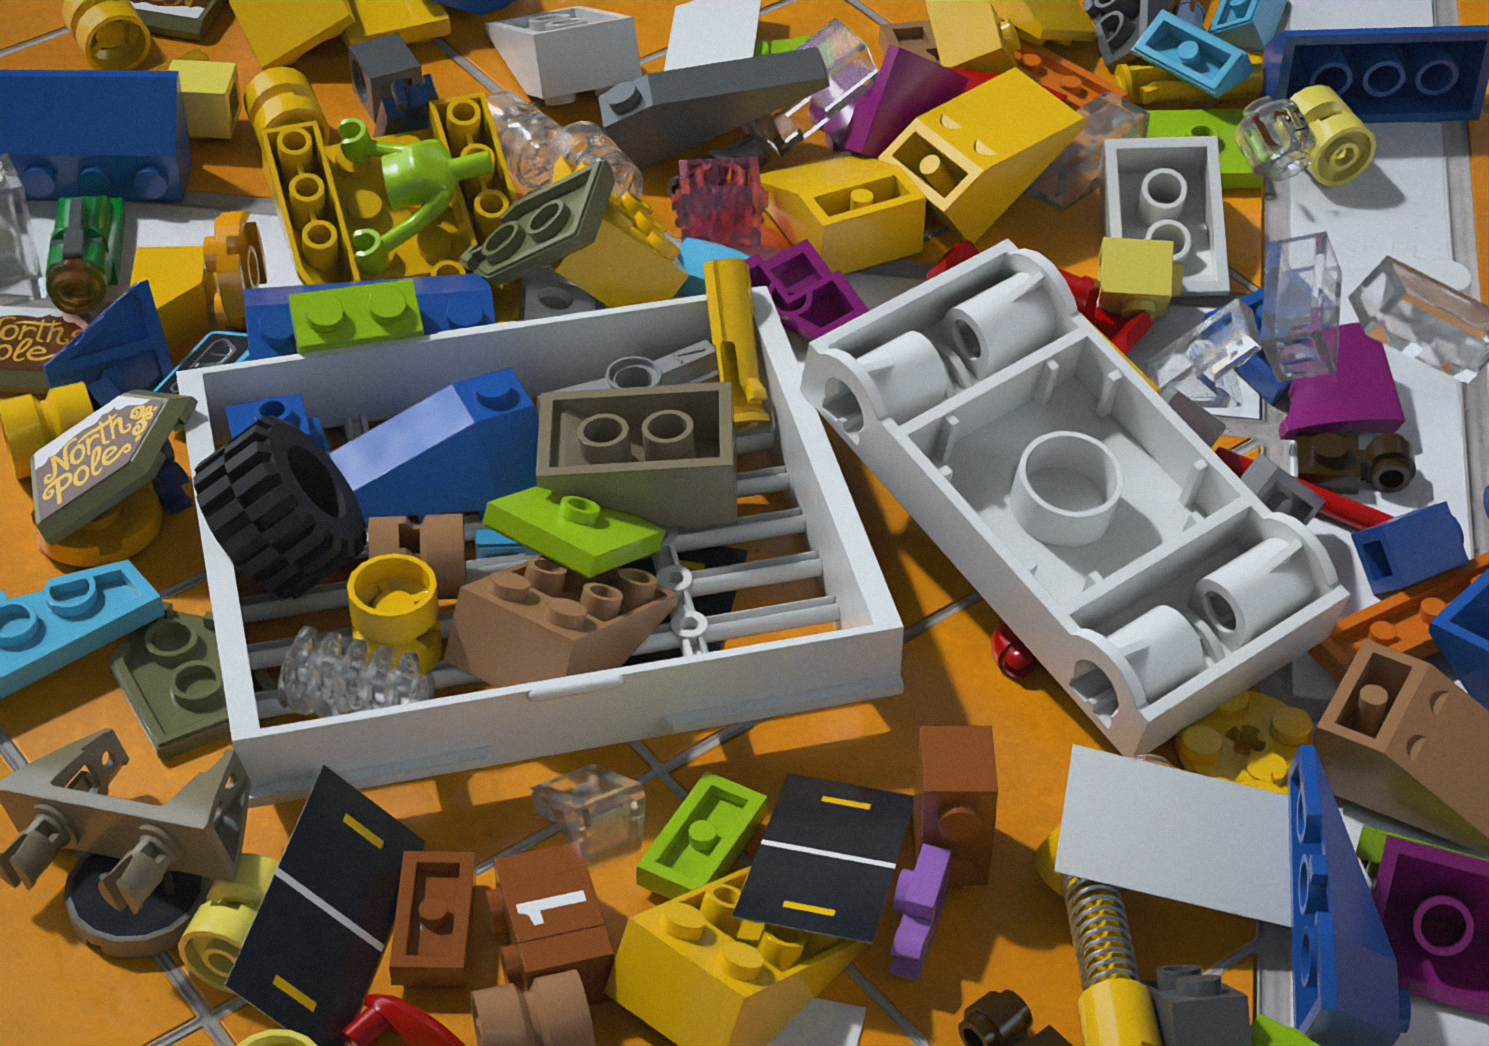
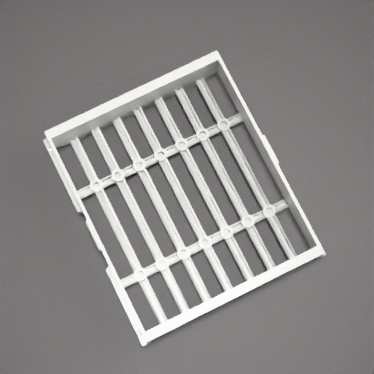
(584, 709)

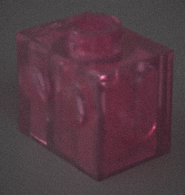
(720, 201)

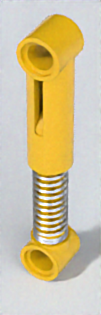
(1113, 1004)

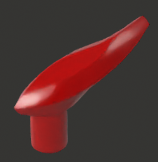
(402, 1019)

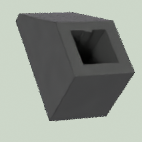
(1198, 1008)

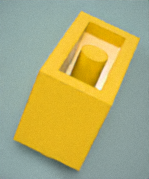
(972, 35)
(179, 288)

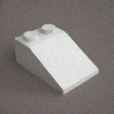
(568, 51)
(1169, 194)

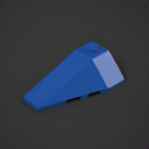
(446, 451)
(1339, 946)

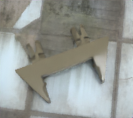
(191, 833)

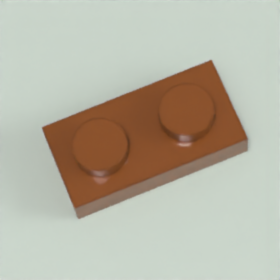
(433, 918)

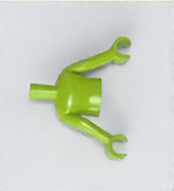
(413, 176)

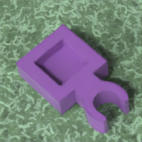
(921, 900)

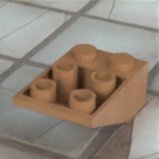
(552, 622)
(1409, 746)

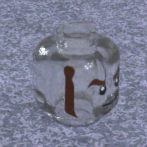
(1275, 138)

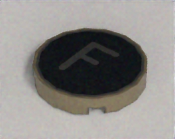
(123, 934)

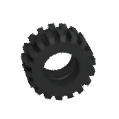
(280, 507)

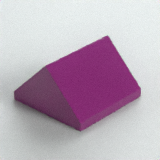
(1436, 921)

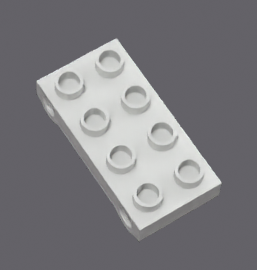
(1073, 496)

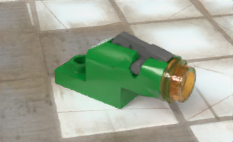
(84, 252)

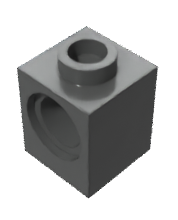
(377, 65)

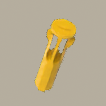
(1153, 84)
(736, 338)

